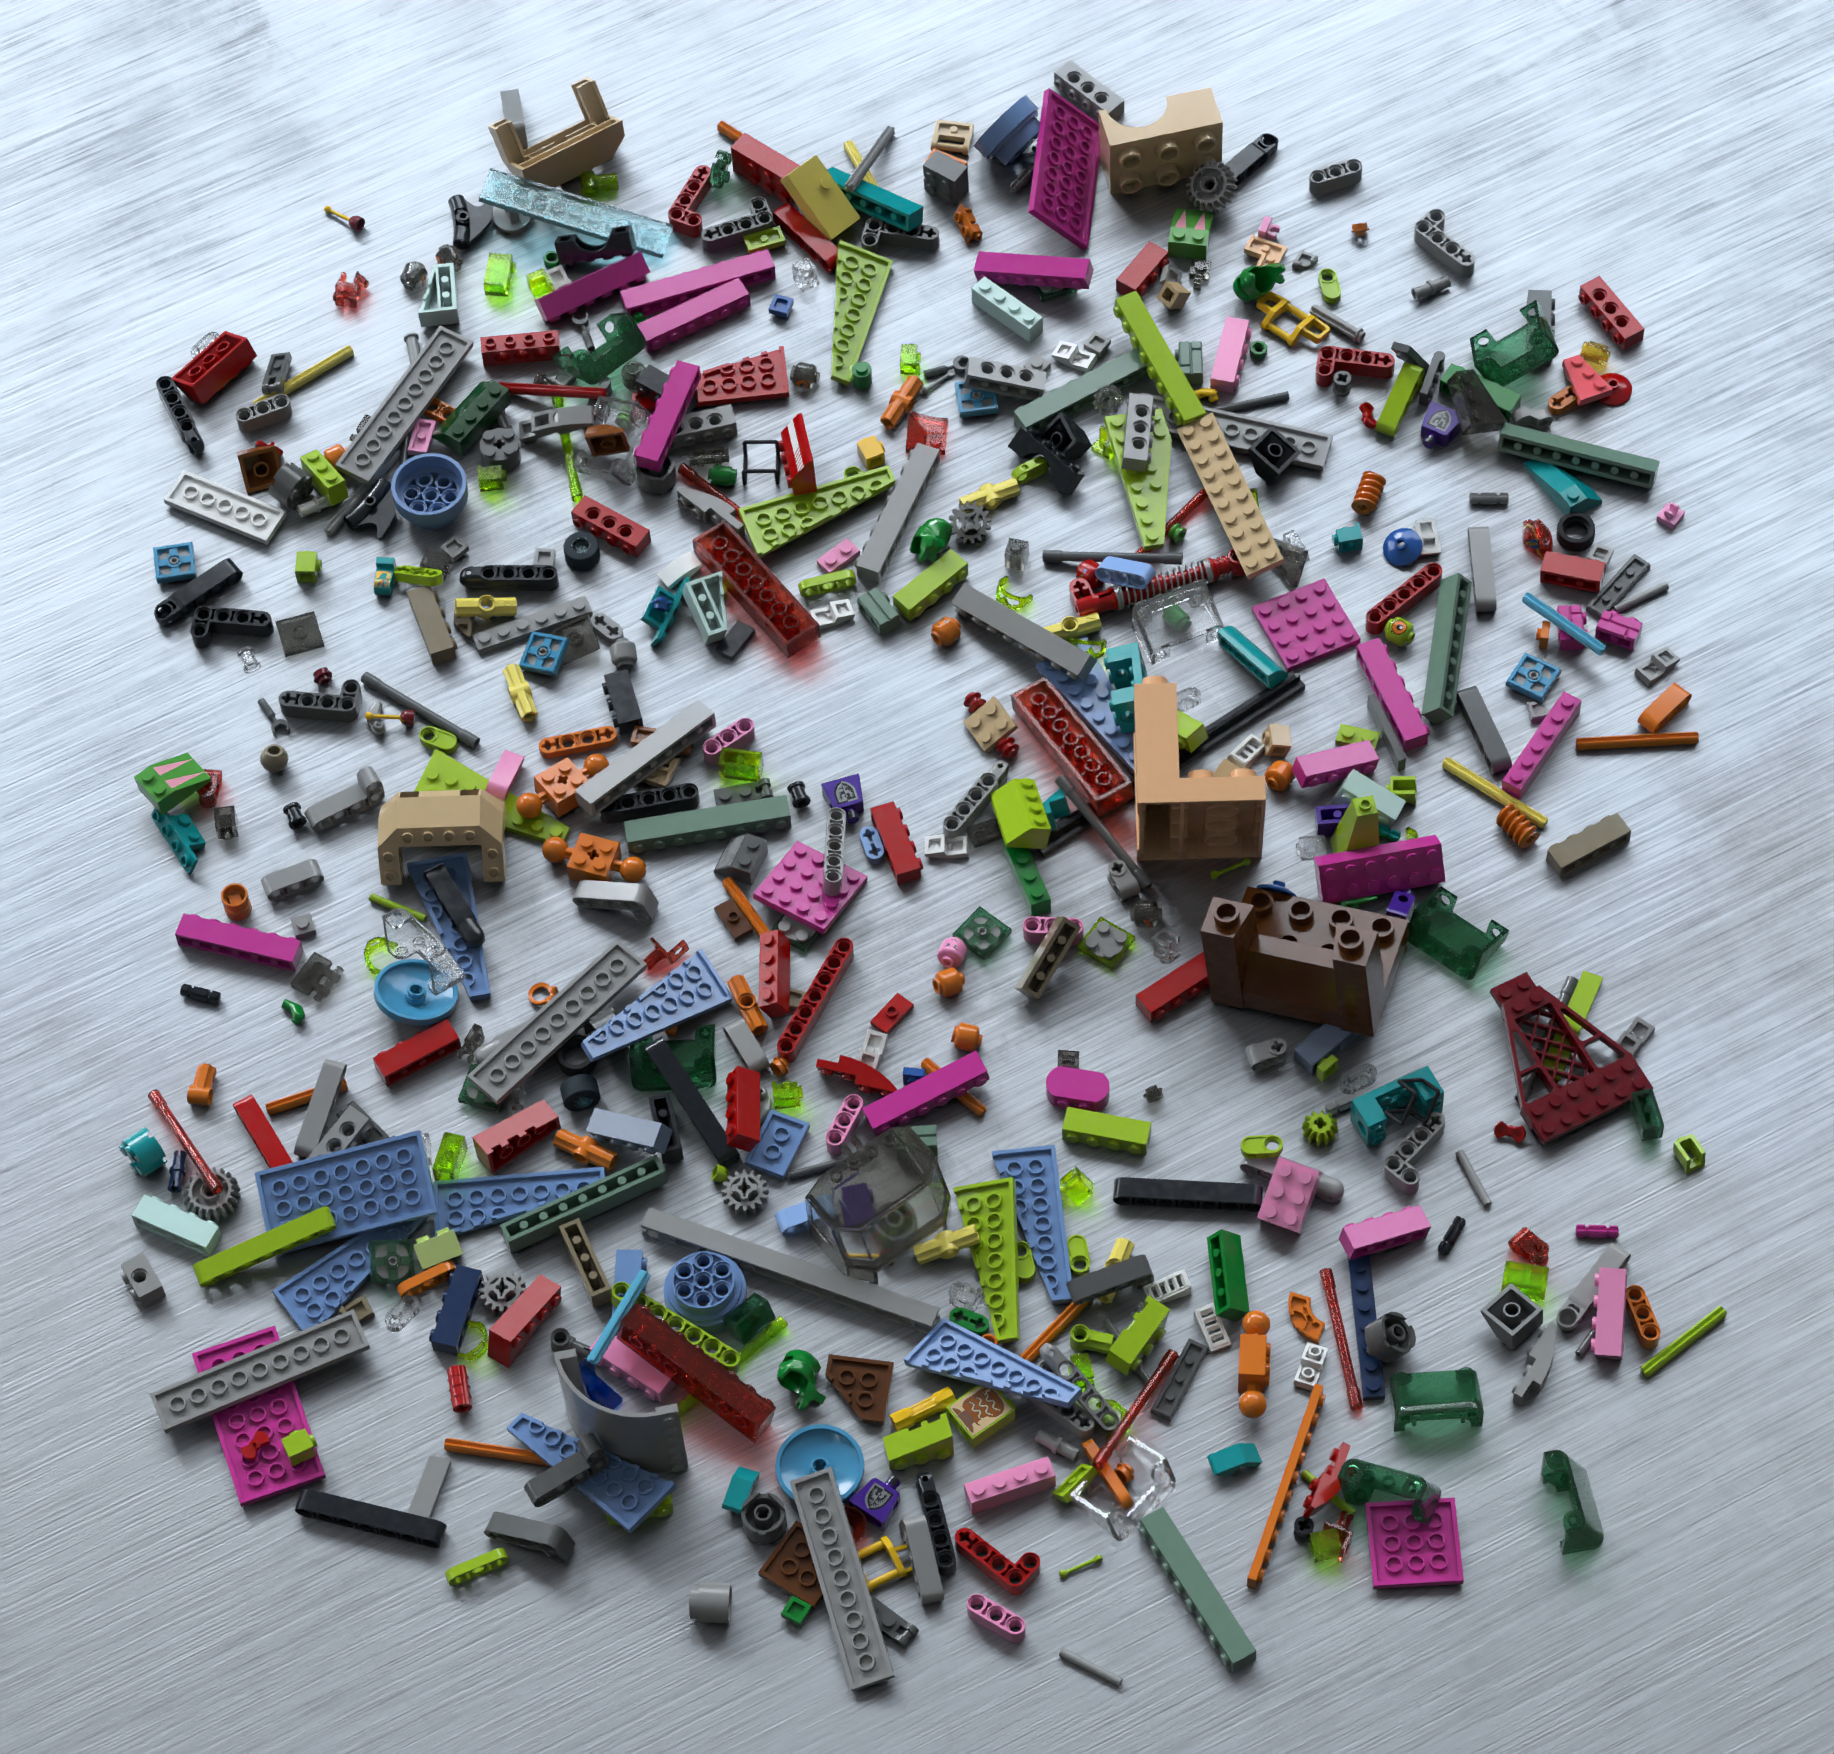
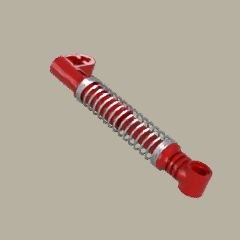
(1119, 596)

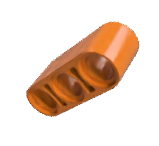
(1664, 708)
(1642, 1326)

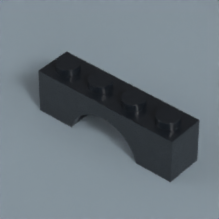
(572, 249)
(1063, 474)

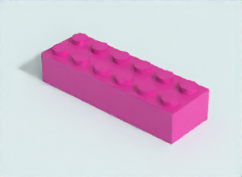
(1379, 869)

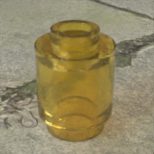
(1595, 352)

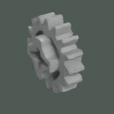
(962, 517)
(756, 1192)
(493, 1289)

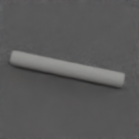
(1641, 597)
(1473, 1178)
(1097, 1670)

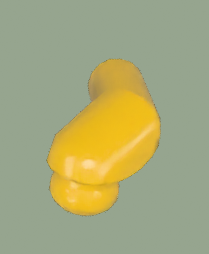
(1207, 392)

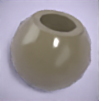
(274, 758)

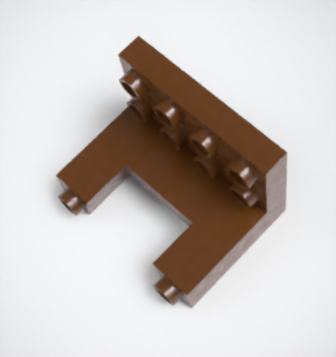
(1302, 958)

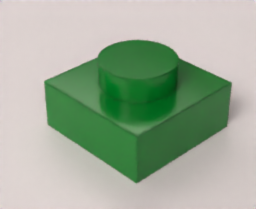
(796, 1611)

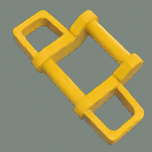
(1301, 329)
(899, 1570)

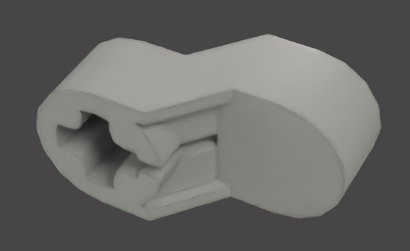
(1528, 417)

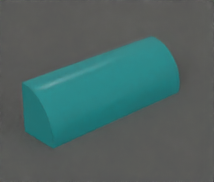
(1251, 656)

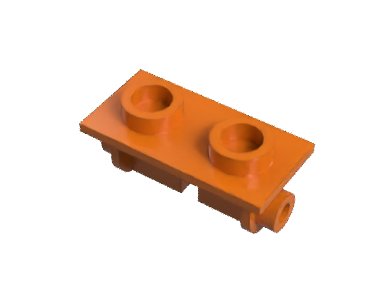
(966, 224)

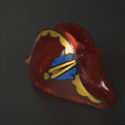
(1537, 537)

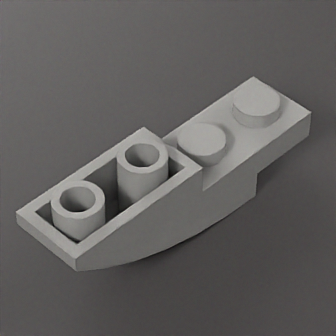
(556, 420)
(709, 508)
(1539, 1364)

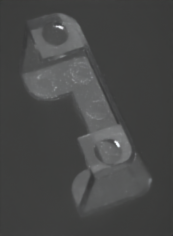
(616, 467)
(1175, 619)
(408, 936)
(1150, 1486)

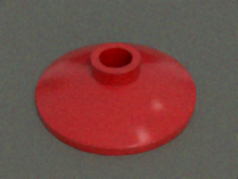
(1621, 389)

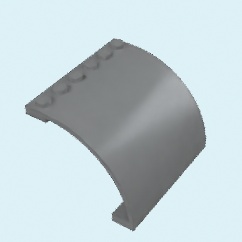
(641, 1439)

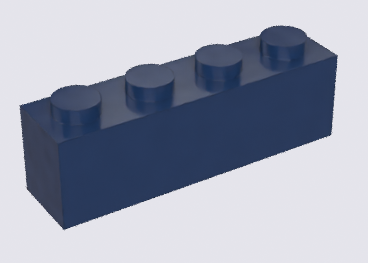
(456, 1310)

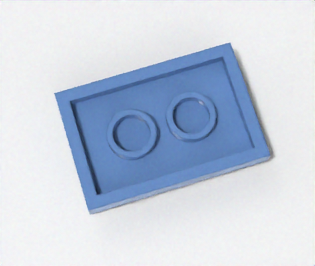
(778, 1145)

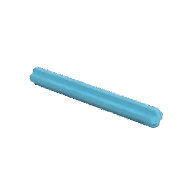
(1564, 624)
(613, 1325)

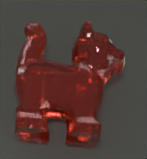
(349, 290)

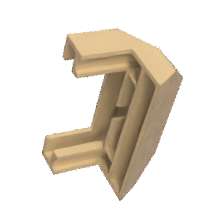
(568, 151)
(441, 820)

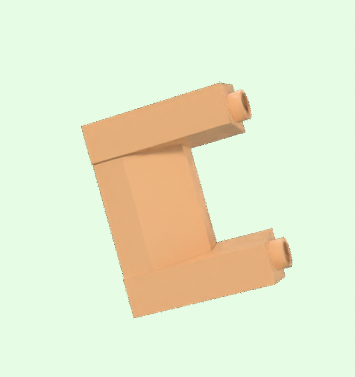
(1192, 814)

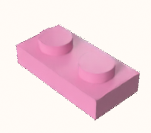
(421, 437)
(838, 557)

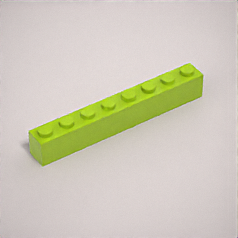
(1158, 359)

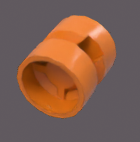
(236, 902)

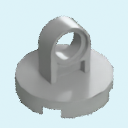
(510, 222)

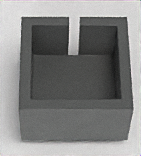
(945, 178)

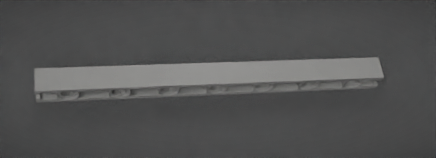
(792, 1271)

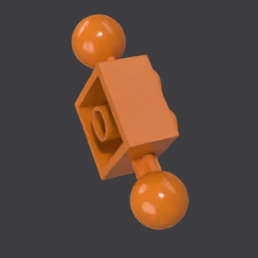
(558, 785)
(594, 859)
(1254, 1364)

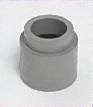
(711, 1602)

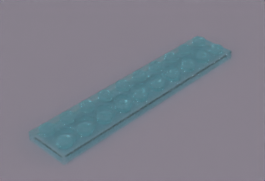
(572, 211)

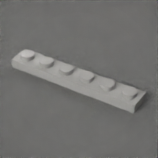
(538, 622)

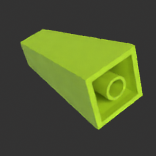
(1357, 827)

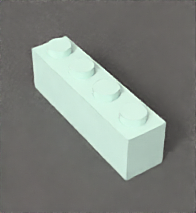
(1007, 309)
(177, 1225)

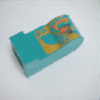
(384, 576)

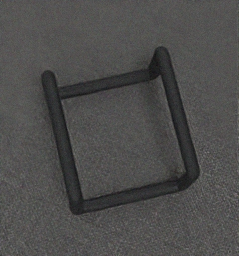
(776, 471)
(1407, 1111)

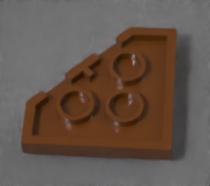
(862, 1385)
(792, 1567)

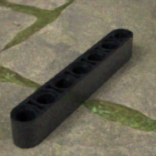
(691, 1100)
(1187, 1194)
(370, 1518)

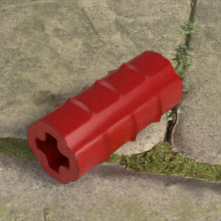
(459, 1388)

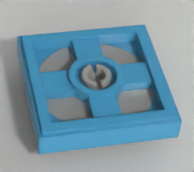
(975, 402)
(174, 562)
(544, 653)
(1533, 677)

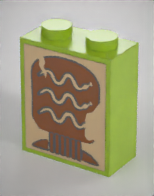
(980, 1413)

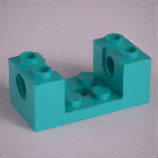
(1126, 670)
(1369, 1108)

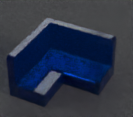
(596, 1388)

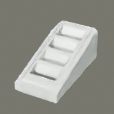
(1236, 755)
(1170, 1295)
(1206, 1315)

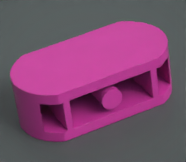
(1077, 1089)

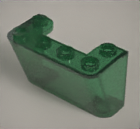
(620, 346)
(1518, 352)
(1451, 938)
(1361, 1478)

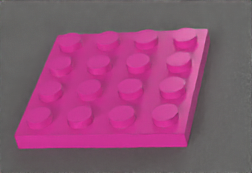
(1305, 625)
(797, 890)
(1413, 1552)

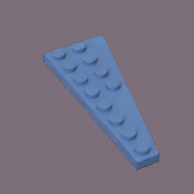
(1091, 703)
(470, 959)
(679, 997)
(488, 1200)
(1040, 1212)
(334, 1279)
(973, 1359)
(619, 1490)

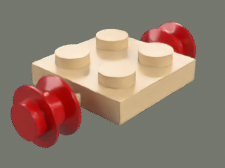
(991, 725)

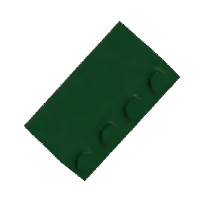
(473, 416)

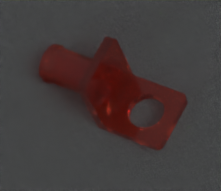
(660, 953)
(1344, 1534)

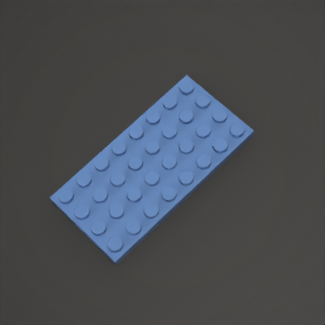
(361, 1185)

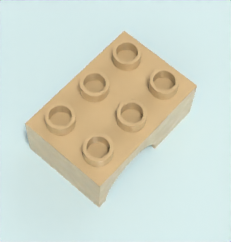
(1165, 149)

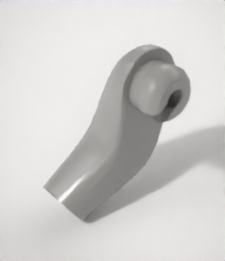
(376, 724)
(765, 1104)

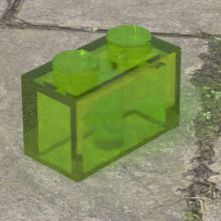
(499, 274)
(740, 764)
(449, 1157)
(1527, 1278)

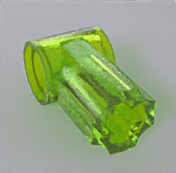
(593, 183)

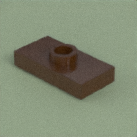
(733, 919)

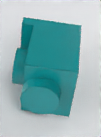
(1348, 539)

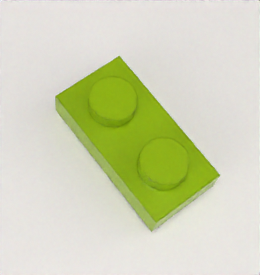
(764, 240)
(1351, 734)
(1081, 1473)

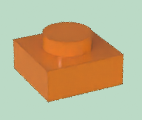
(1543, 634)

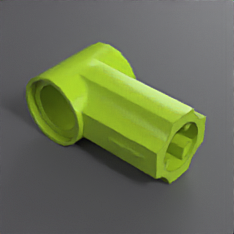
(1093, 1340)

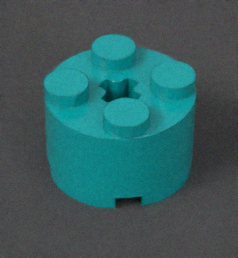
(143, 1152)

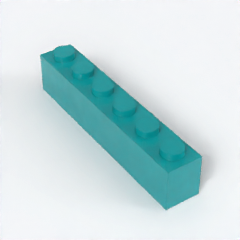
(880, 202)

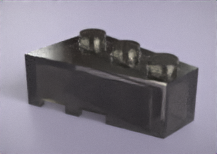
(1474, 404)

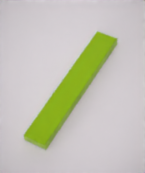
(1580, 1003)

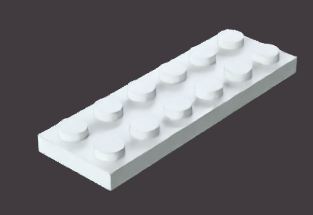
(225, 507)

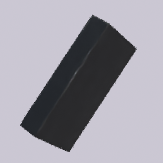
(735, 640)

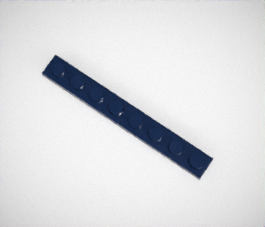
(1364, 1314)

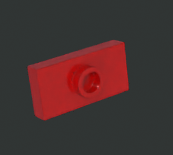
(892, 1014)

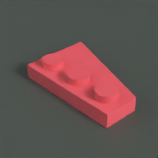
(1586, 382)

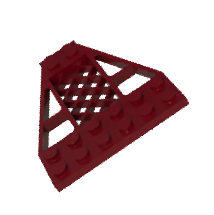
(1578, 1101)

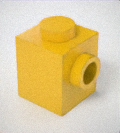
(871, 452)

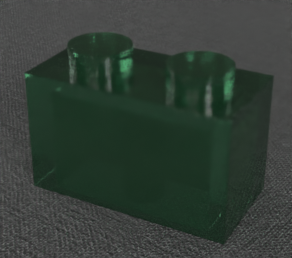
(1646, 1114)
(749, 1318)

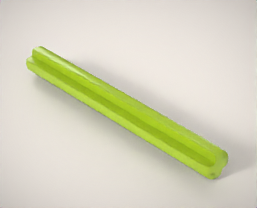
(1683, 1341)

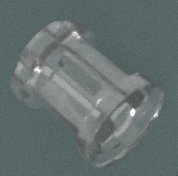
(248, 659)

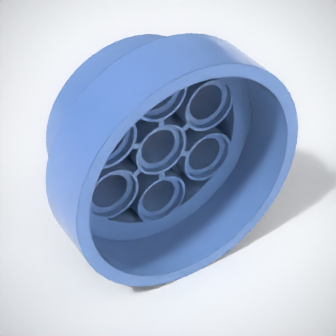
(1011, 132)
(426, 487)
(710, 1316)

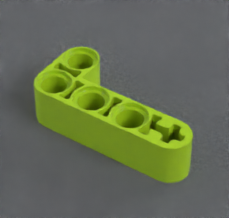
(1407, 383)

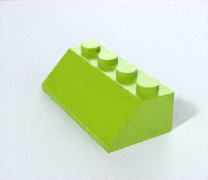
(1021, 814)

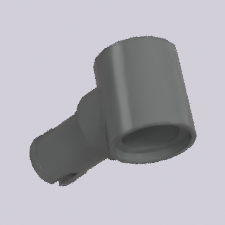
(570, 1343)

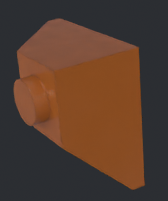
(606, 440)
(259, 467)

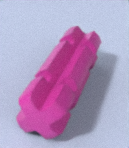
(1597, 1231)

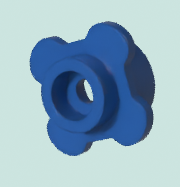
(662, 604)

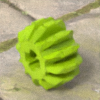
(1316, 1121)

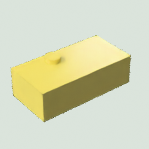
(820, 198)

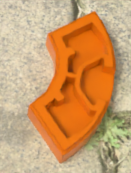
(1303, 1318)

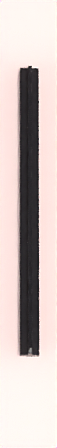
(1217, 733)

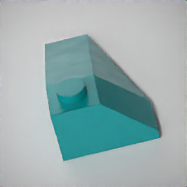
(1562, 487)

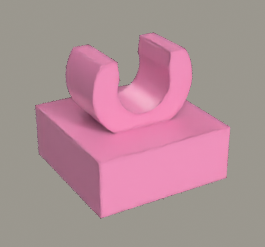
(1266, 229)
(1670, 515)

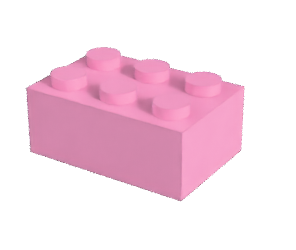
(1289, 1195)

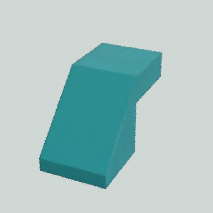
(1056, 807)
(1230, 1459)
(740, 1489)

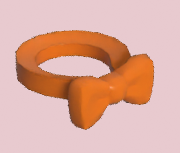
(552, 990)

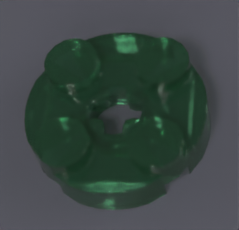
(719, 170)

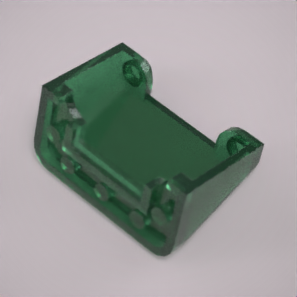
(694, 1055)
(1435, 1397)
(1582, 1525)

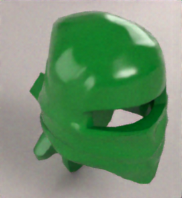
(1257, 281)
(931, 539)
(799, 1375)

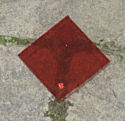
(926, 431)

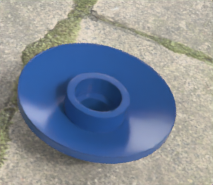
(1408, 552)
(1277, 886)

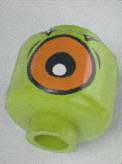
(1399, 631)

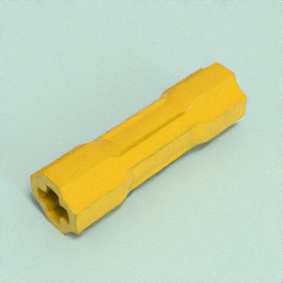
(909, 1416)

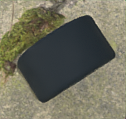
(581, 551)
(580, 1092)

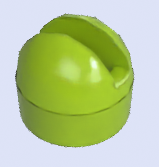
(719, 1173)

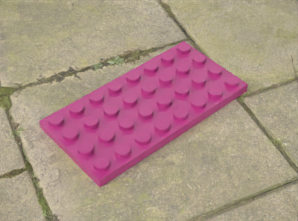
(1065, 169)
(274, 1412)

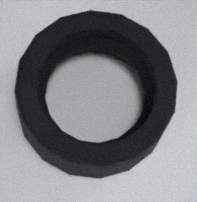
(1580, 519)
(570, 1069)

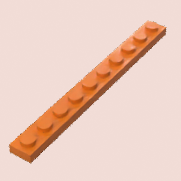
(1284, 1494)

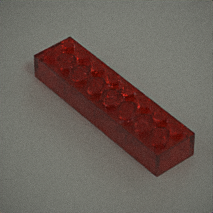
(756, 589)
(1072, 746)
(696, 1372)

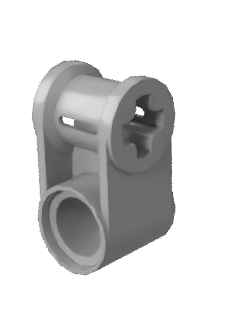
(1122, 880)
(1265, 1053)

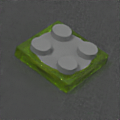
(1106, 943)

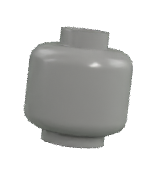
(623, 653)

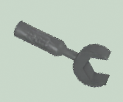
(581, 324)
(943, 369)
(277, 724)

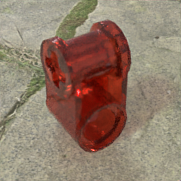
(209, 793)
(1529, 1247)

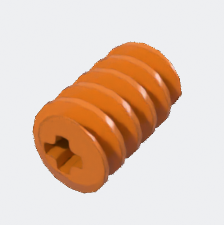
(1368, 493)
(1516, 828)

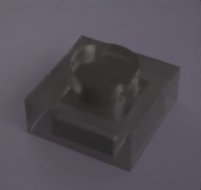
(1068, 1058)

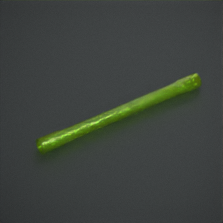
(574, 484)
(770, 1332)

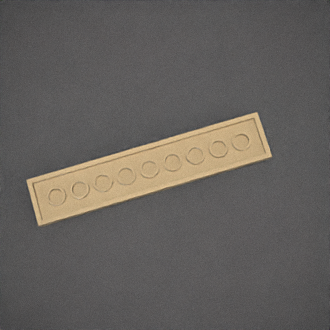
(1230, 496)

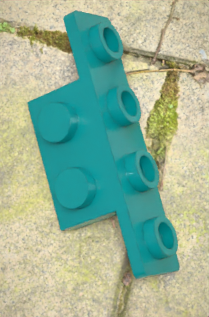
(661, 620)
(181, 836)

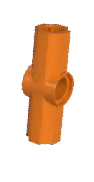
(901, 402)
(743, 995)
(585, 1149)

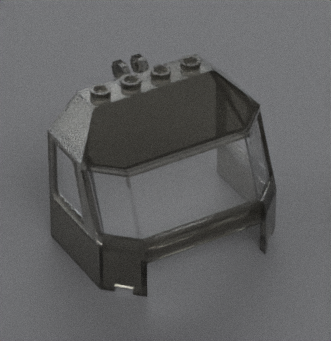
(878, 1203)

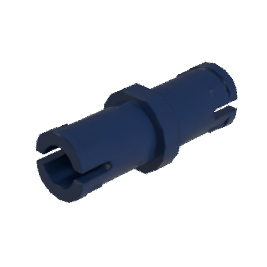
(177, 1171)

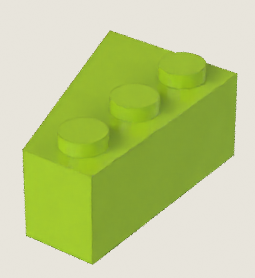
(1139, 1337)
(919, 1445)

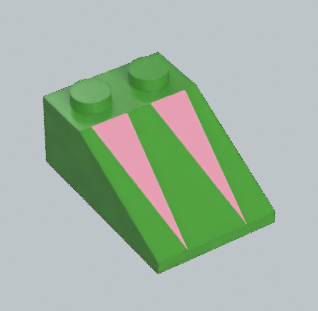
(1190, 233)
(171, 781)

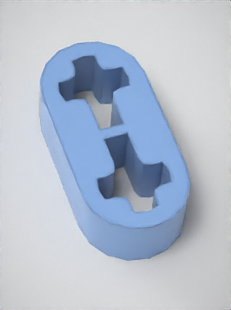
(868, 846)

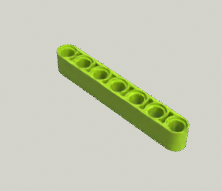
(264, 1246)
(690, 1330)

